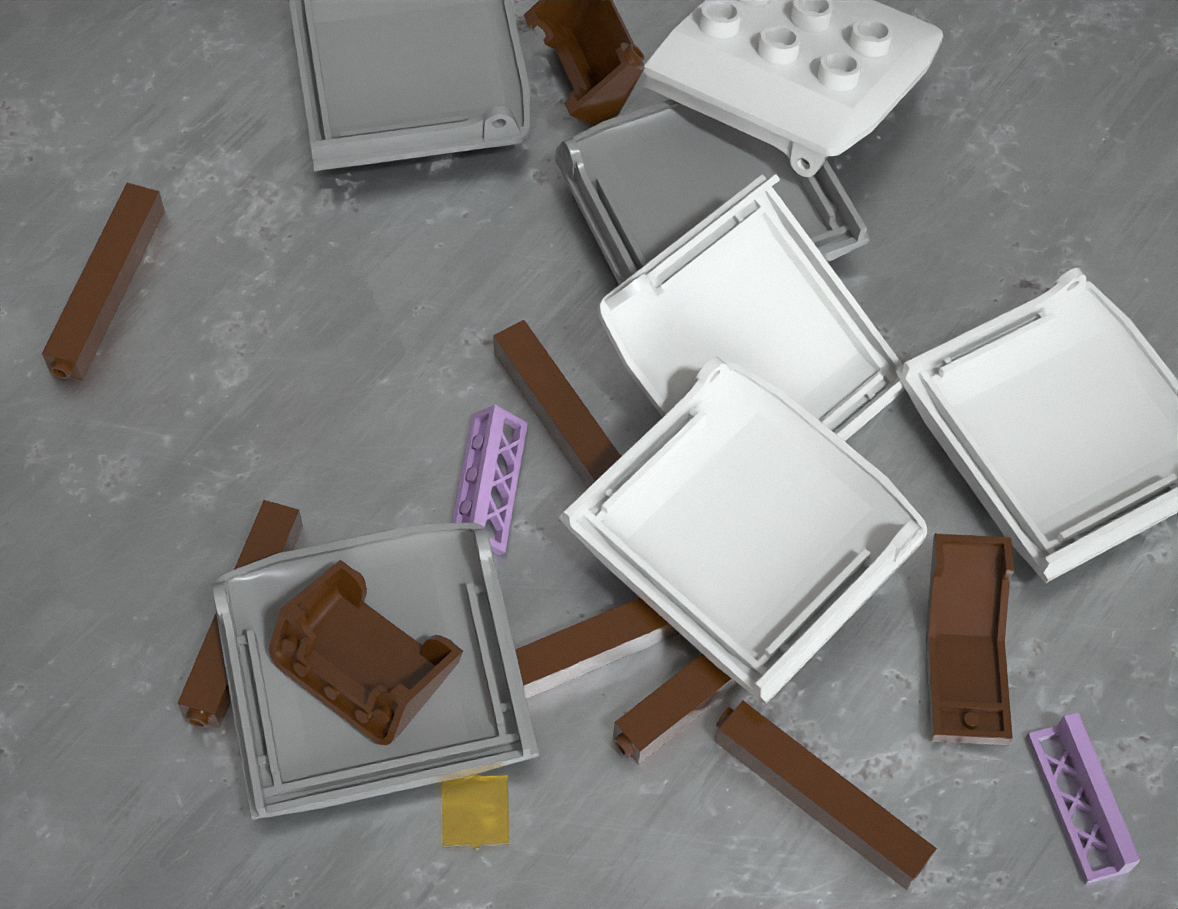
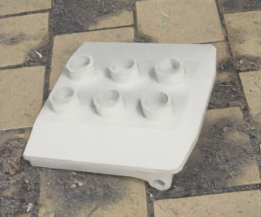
(795, 70)
(754, 296)
(1056, 423)
(747, 526)

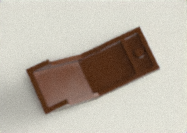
(968, 639)

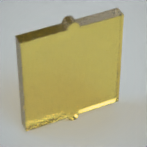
(475, 811)

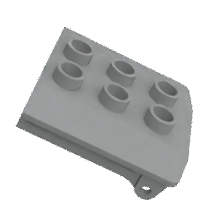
(409, 78)
(670, 167)
(426, 584)

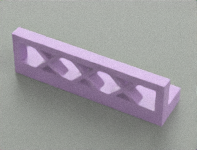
(482, 472)
(1096, 794)

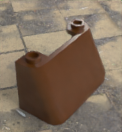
(594, 53)
(357, 656)

